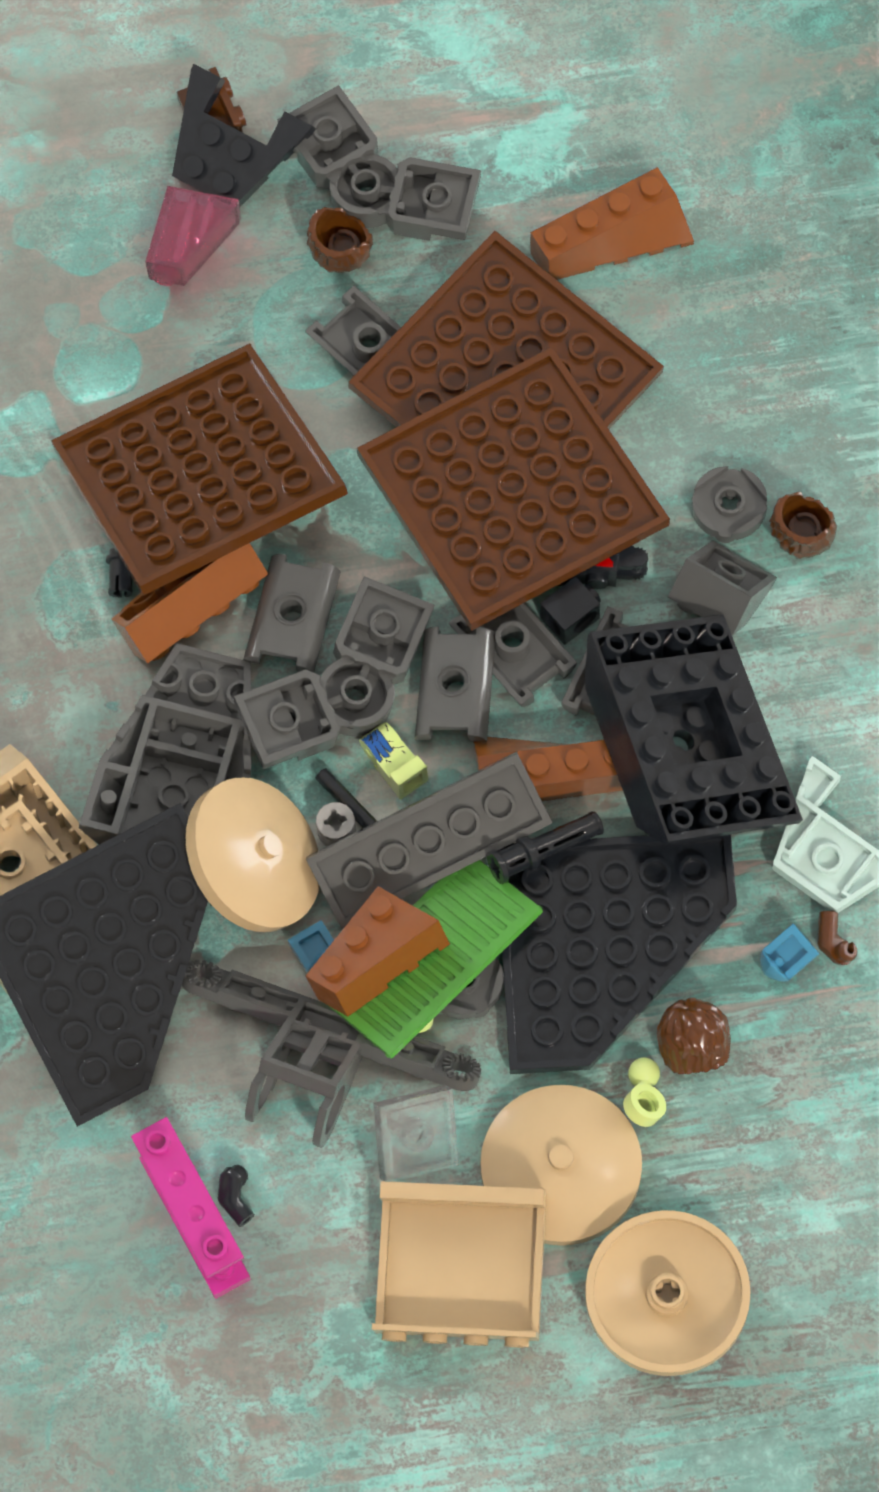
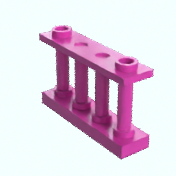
(191, 1207)

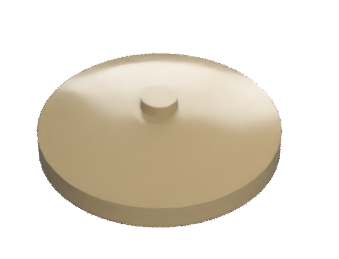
(251, 854)
(574, 1150)
(667, 1293)

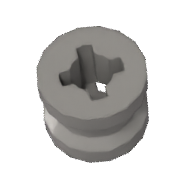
(336, 831)

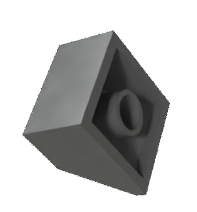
(719, 584)

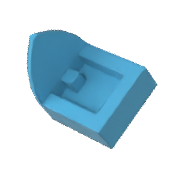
(310, 944)
(787, 955)

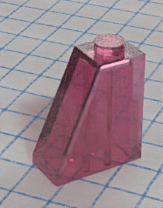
(188, 233)

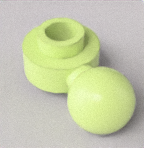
(644, 1102)

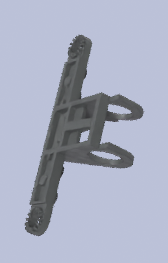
(319, 1034)

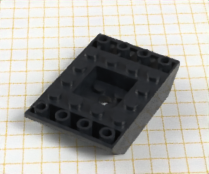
(690, 686)

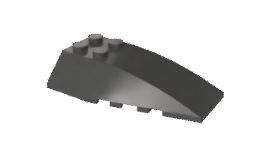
(174, 743)

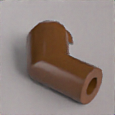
(831, 943)

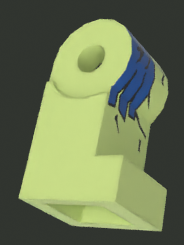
(394, 760)

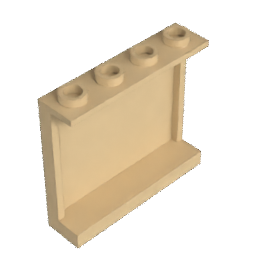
(460, 1263)

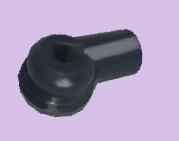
(229, 1194)

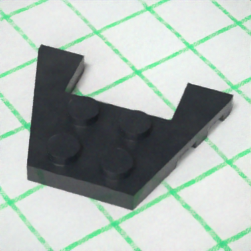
(219, 156)

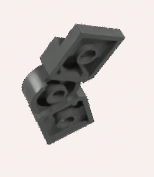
(411, 199)
(372, 653)

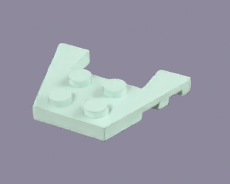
(821, 852)

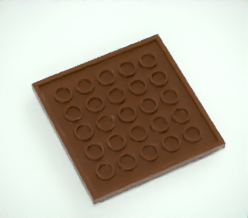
(491, 319)
(198, 468)
(512, 488)

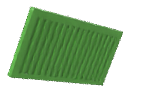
(479, 924)

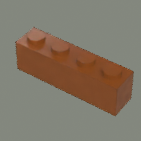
(616, 226)
(178, 608)
(556, 768)

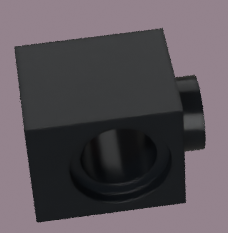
(571, 610)

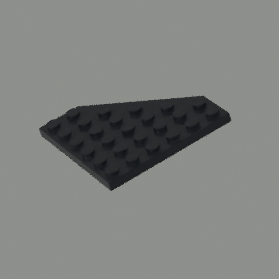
(609, 940)
(101, 959)

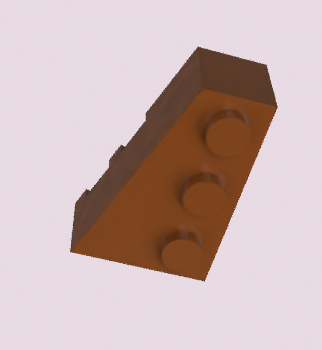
(373, 950)

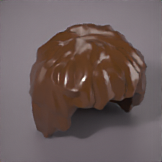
(338, 240)
(802, 525)
(693, 1037)

